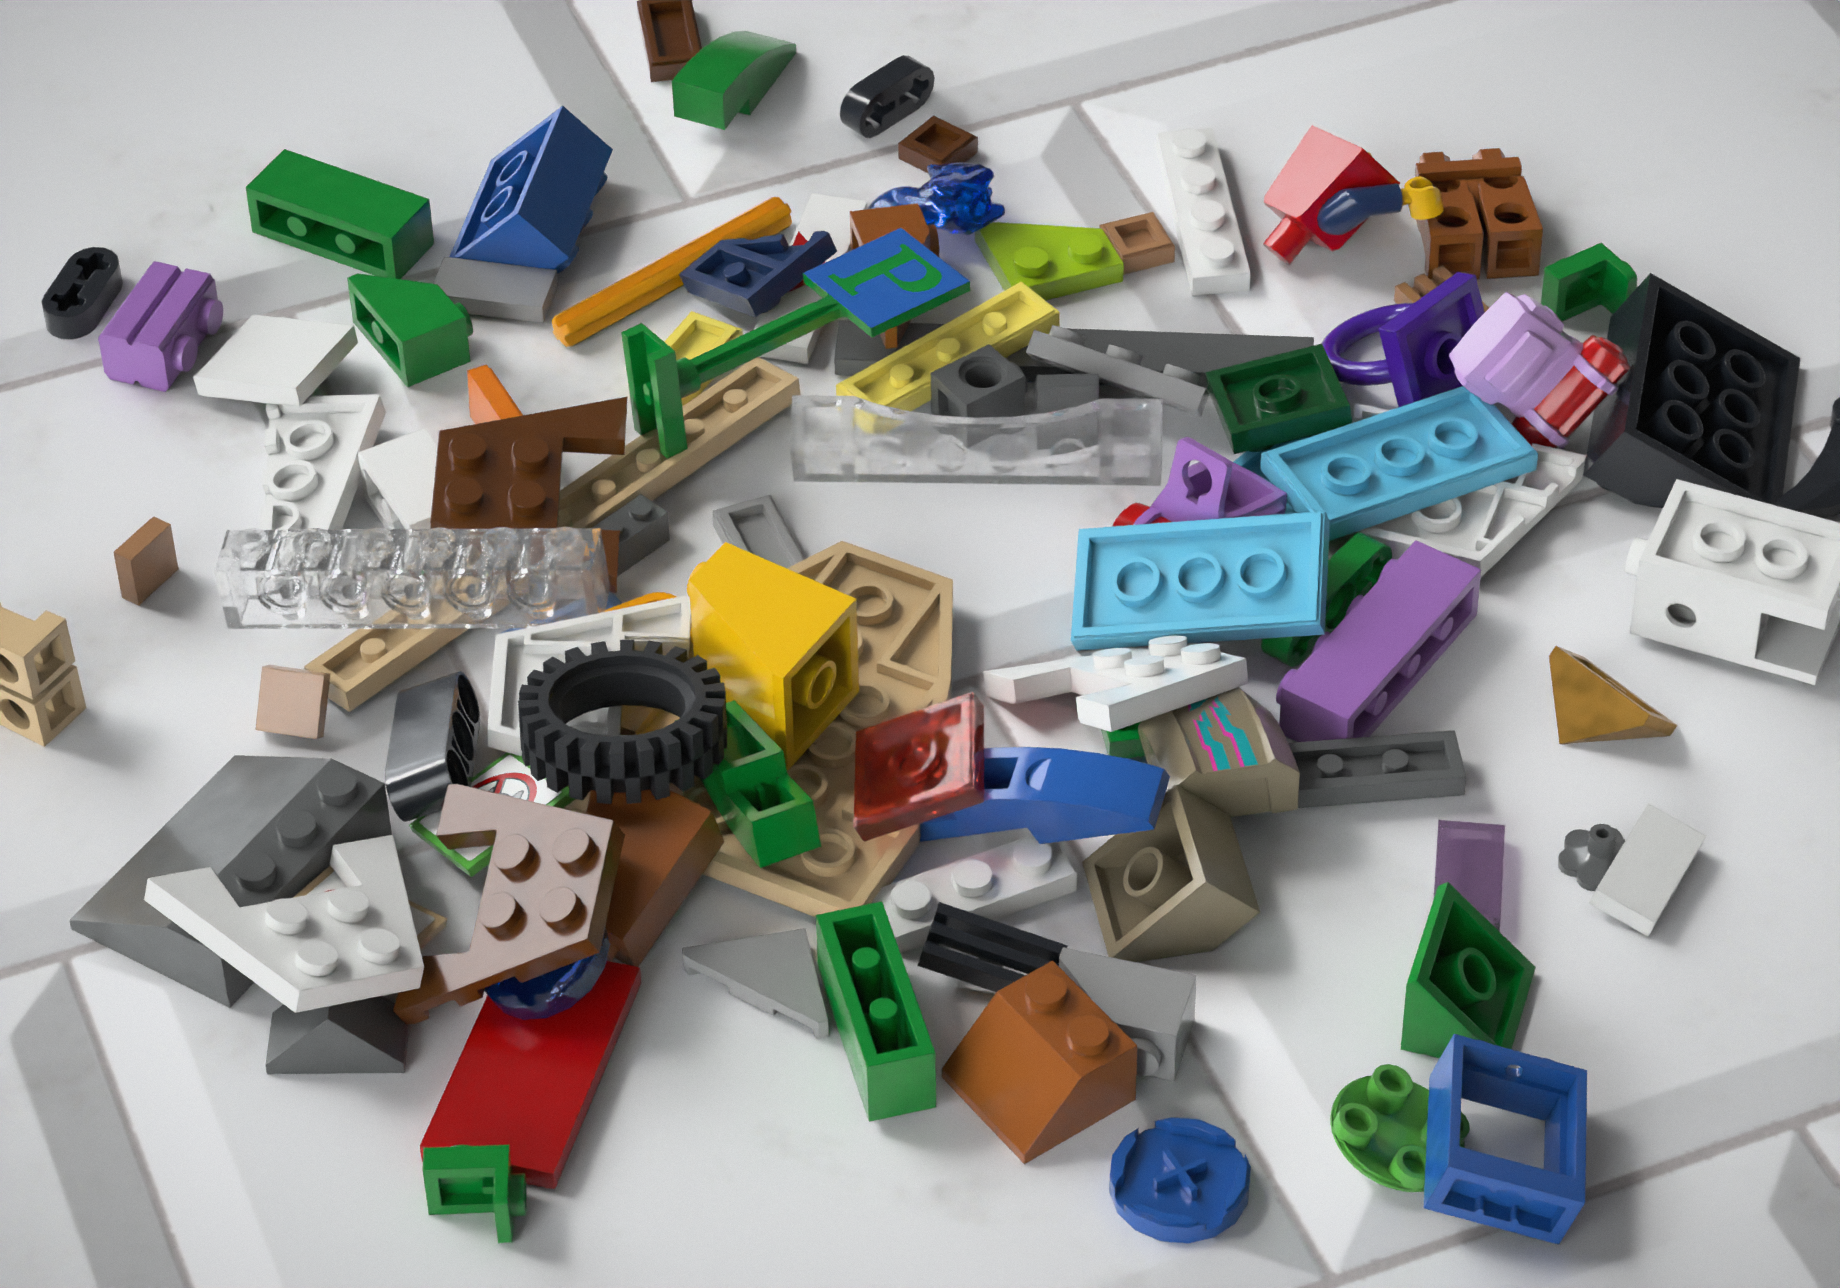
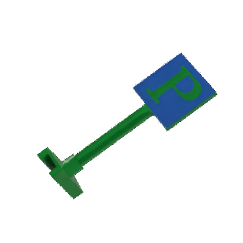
(869, 285)

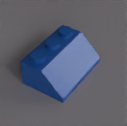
(536, 196)

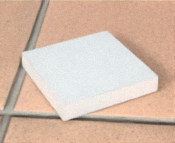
(276, 360)

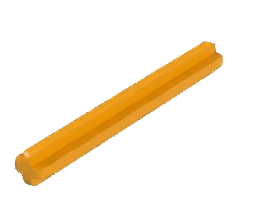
(663, 274)

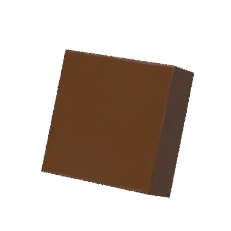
(937, 144)

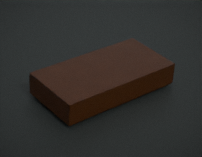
(668, 36)

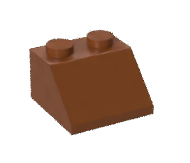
(1043, 1063)

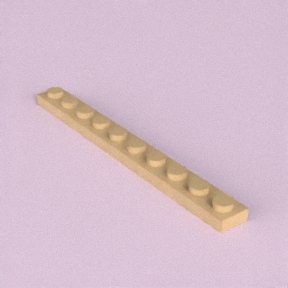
(712, 421)

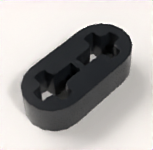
(887, 96)
(93, 296)

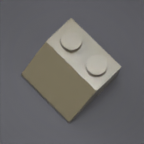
(1171, 885)

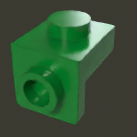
(1587, 281)
(475, 1181)

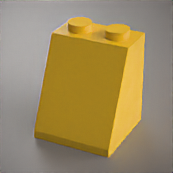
(777, 643)

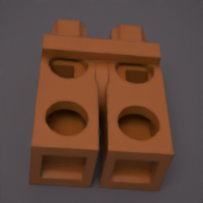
(1483, 207)

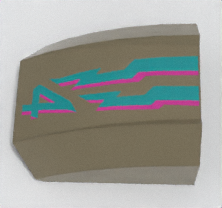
(1225, 754)

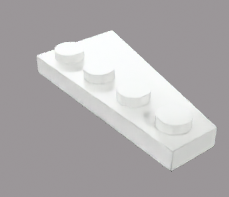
(316, 459)

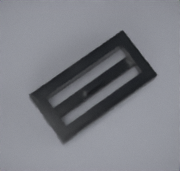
(988, 940)

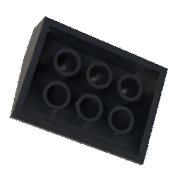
(1696, 404)

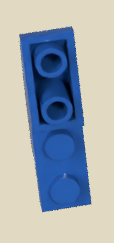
(1058, 796)

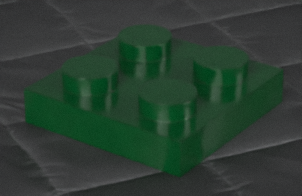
(1278, 399)

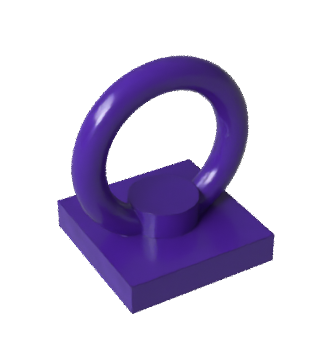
(1414, 341)

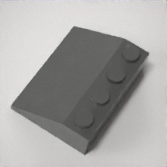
(265, 835)

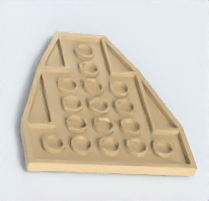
(902, 669)

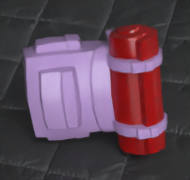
(1536, 369)

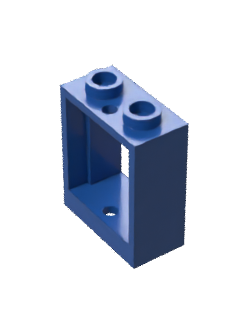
(1494, 1188)

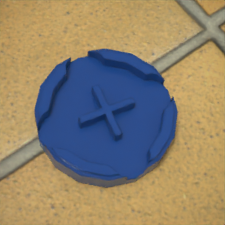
(1179, 1180)

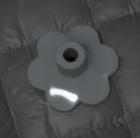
(1590, 854)

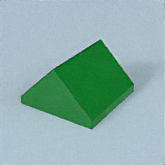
(1463, 980)

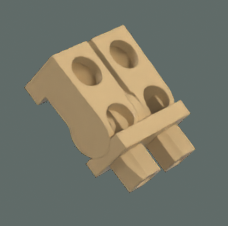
(37, 676)

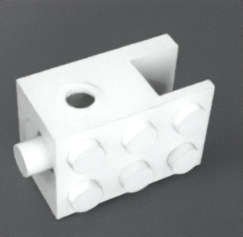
(1739, 581)

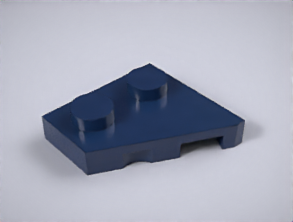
(754, 272)

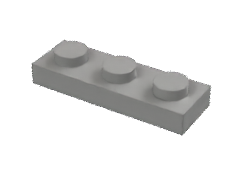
(1119, 369)

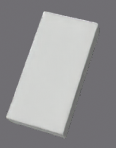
(1647, 869)

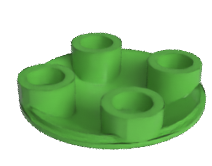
(1384, 1127)

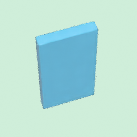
(1400, 461)
(1201, 580)

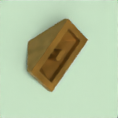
(1596, 706)

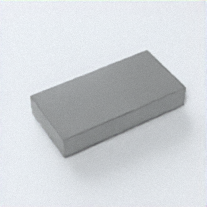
(498, 288)
(759, 530)

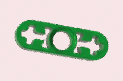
(1350, 573)

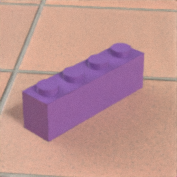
(1380, 647)

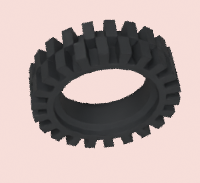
(622, 762)

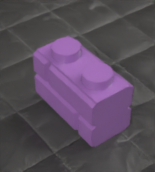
(160, 326)

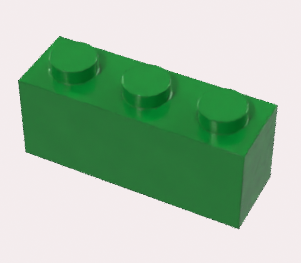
(340, 215)
(876, 1011)

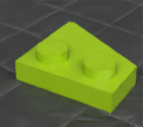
(1050, 257)

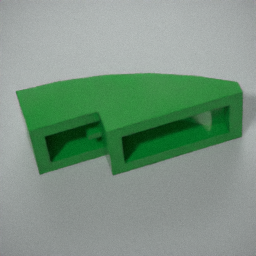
(729, 77)
(758, 796)

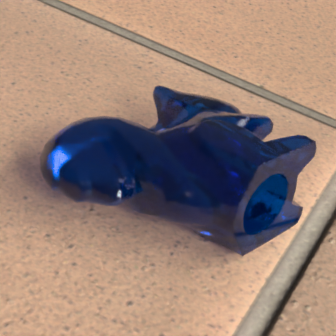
(953, 198)

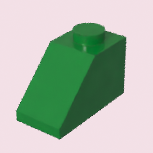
(411, 325)

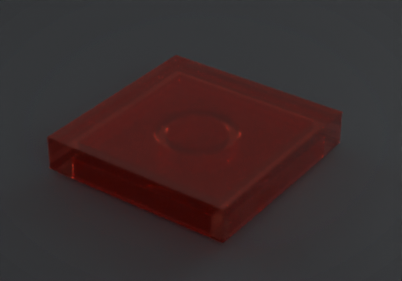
(919, 766)

